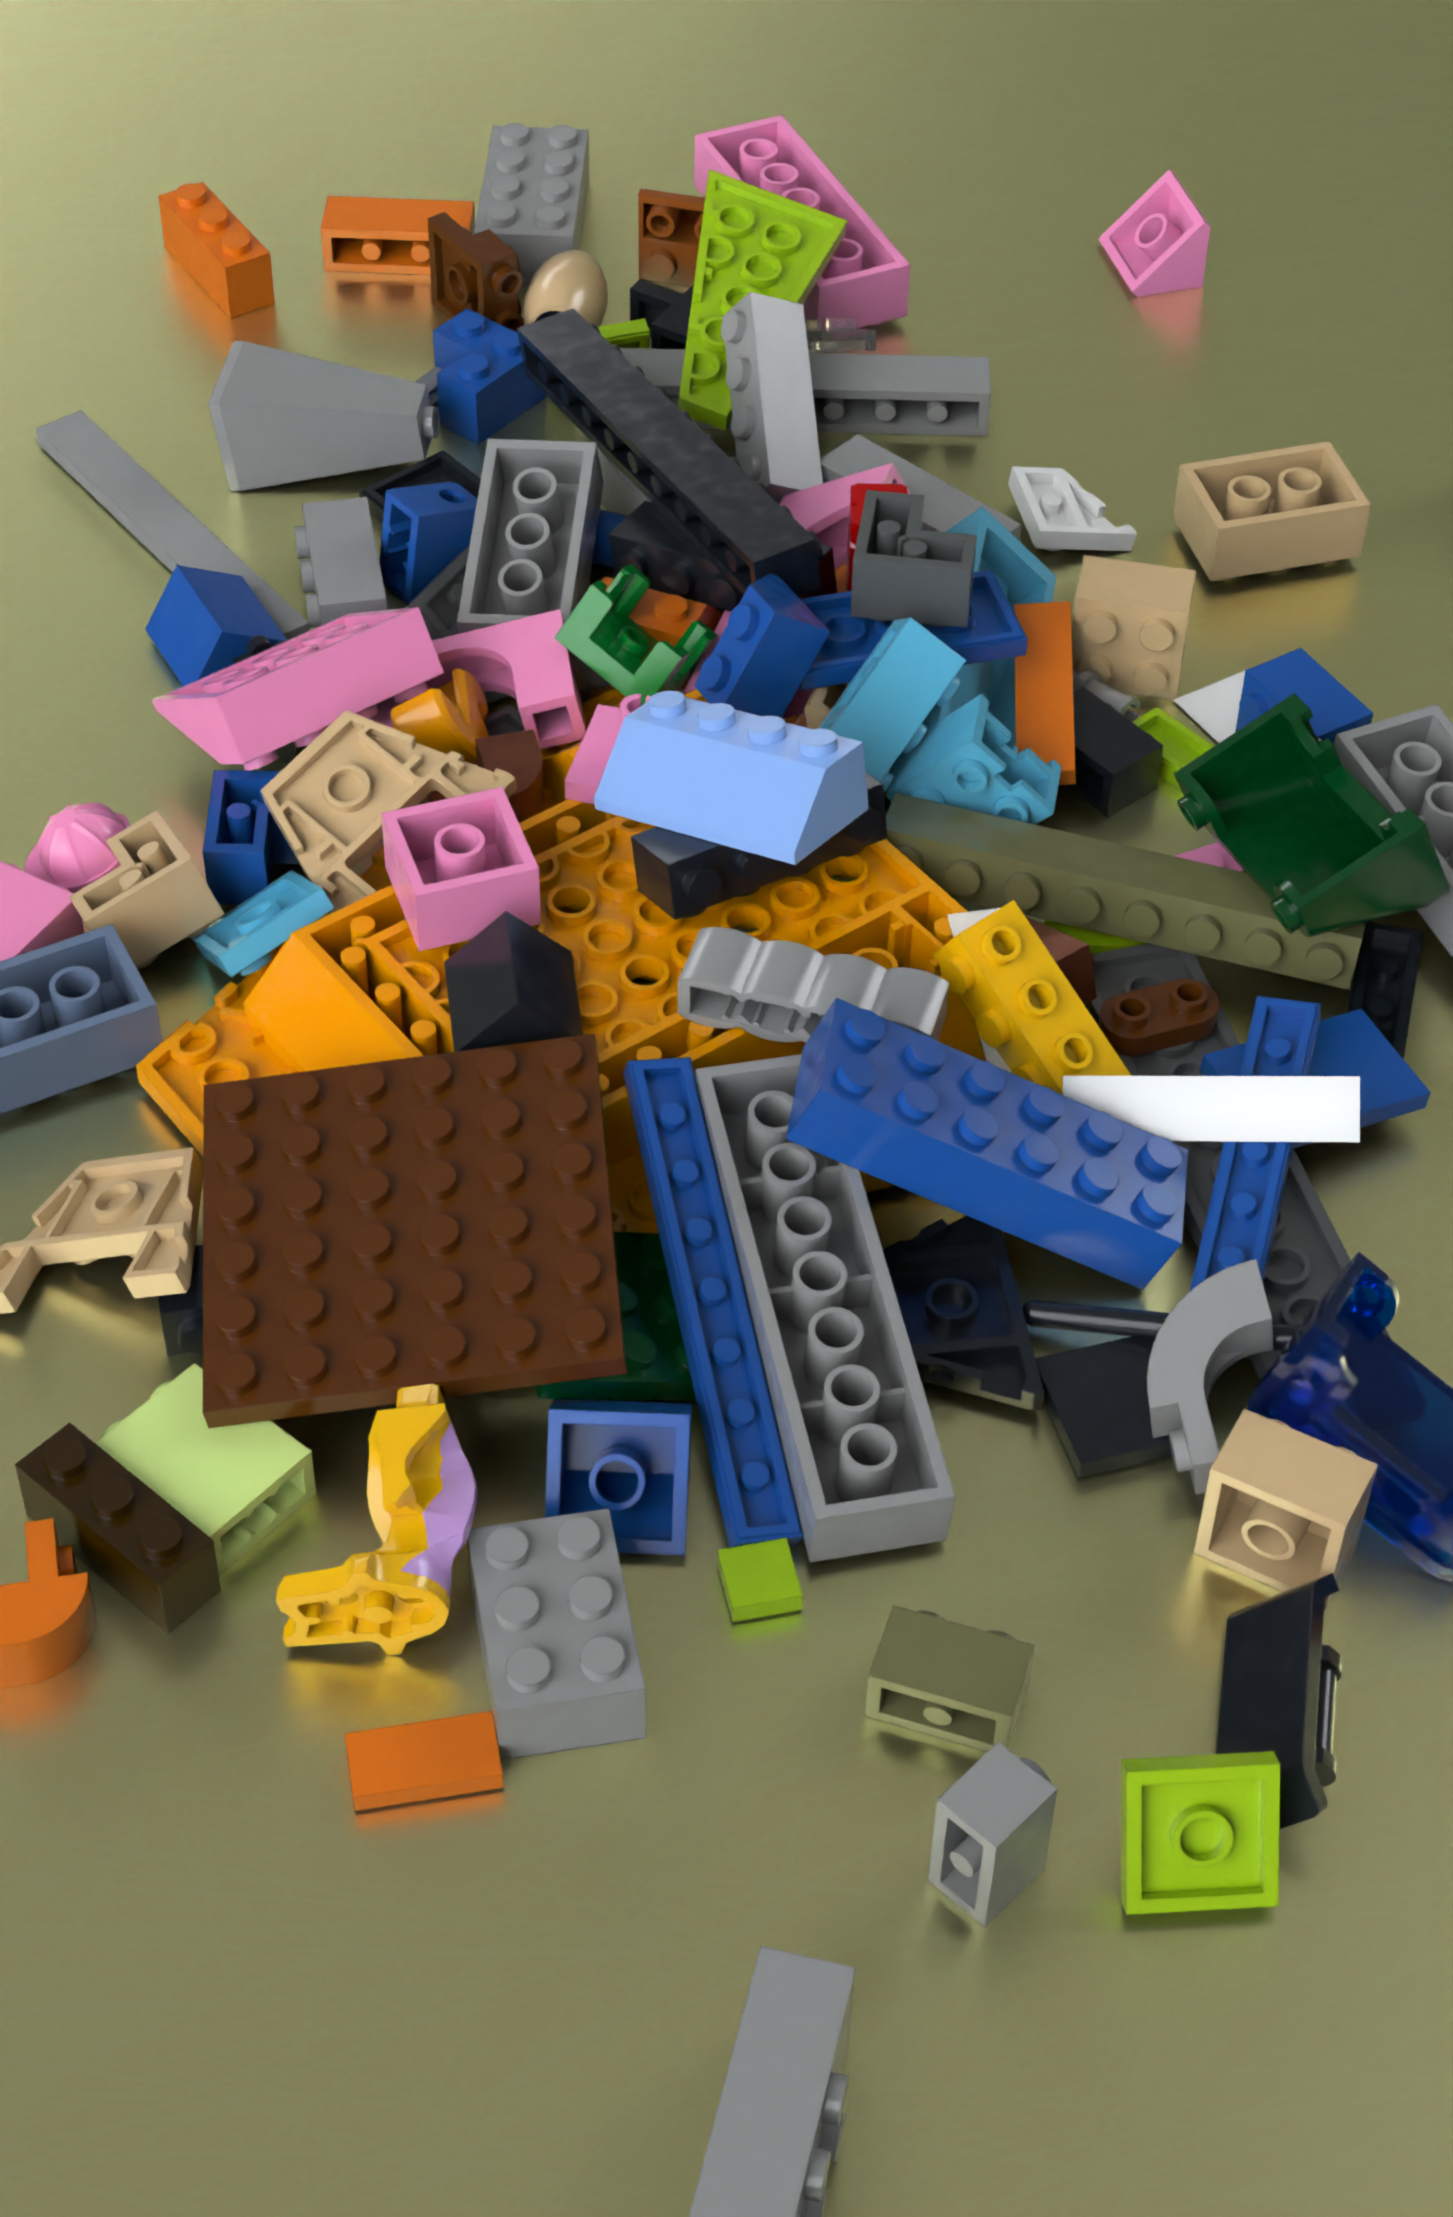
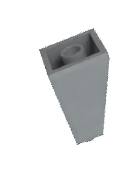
(312, 418)

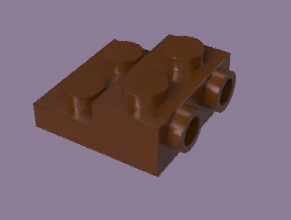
(473, 273)

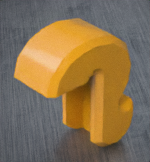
(446, 716)

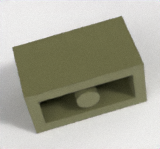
(948, 1679)

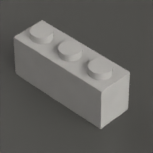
(341, 560)

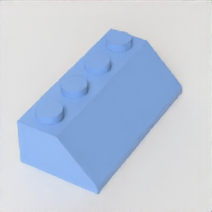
(733, 777)

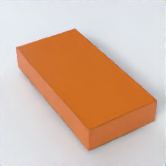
(423, 1760)

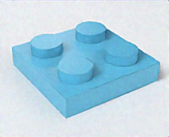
(248, 933)

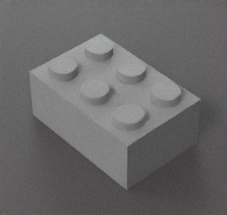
(556, 1634)

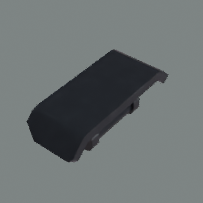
(1283, 1693)

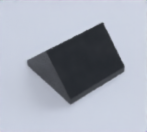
(511, 988)

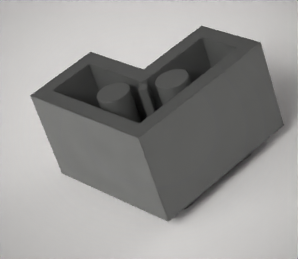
(908, 569)

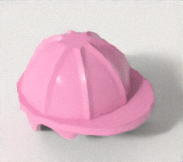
(75, 846)

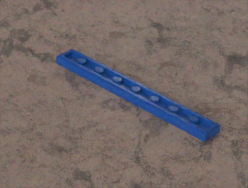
(711, 1304)

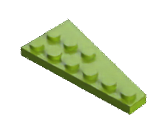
(745, 246)

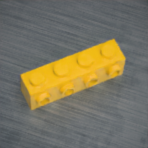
(1025, 1002)

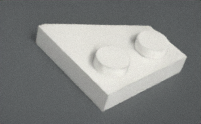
(1064, 514)

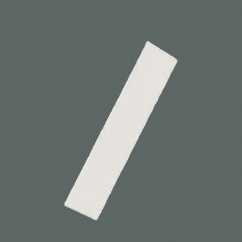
(1228, 1106)

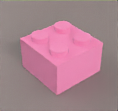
(460, 866)

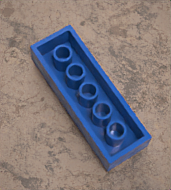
(989, 1144)

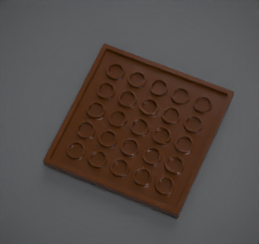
(407, 1231)

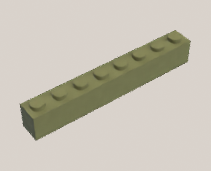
(1113, 890)

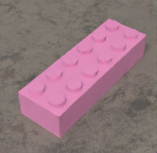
(867, 272)

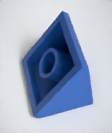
(207, 622)

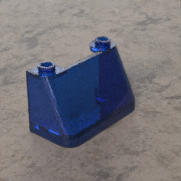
(1371, 1396)

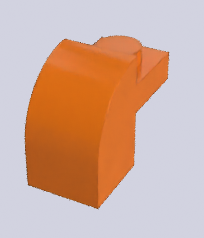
(49, 1617)

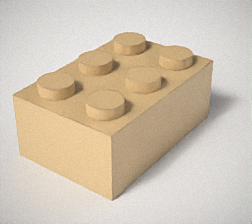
(1270, 510)

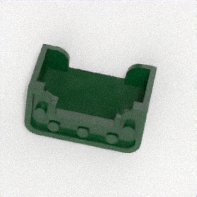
(1308, 826)

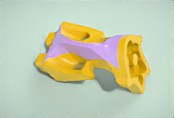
(423, 1513)

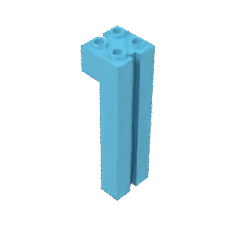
(971, 739)

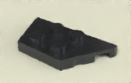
(965, 1312)

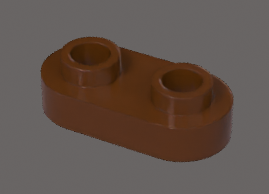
(1159, 1016)

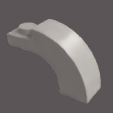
(1197, 1342)

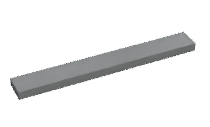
(151, 510)

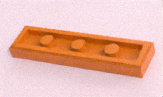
(1046, 686)

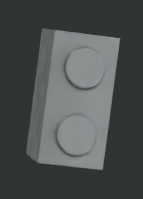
(992, 1833)

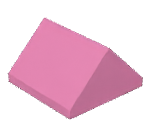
(1160, 241)

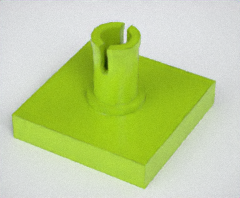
(1200, 1832)

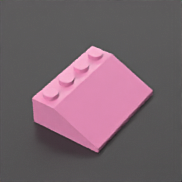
(304, 686)

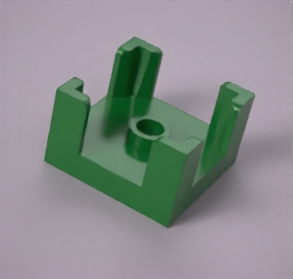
(622, 650)

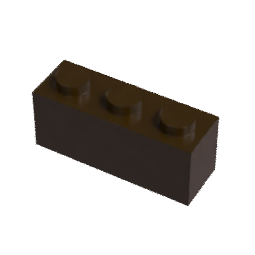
(120, 1527)

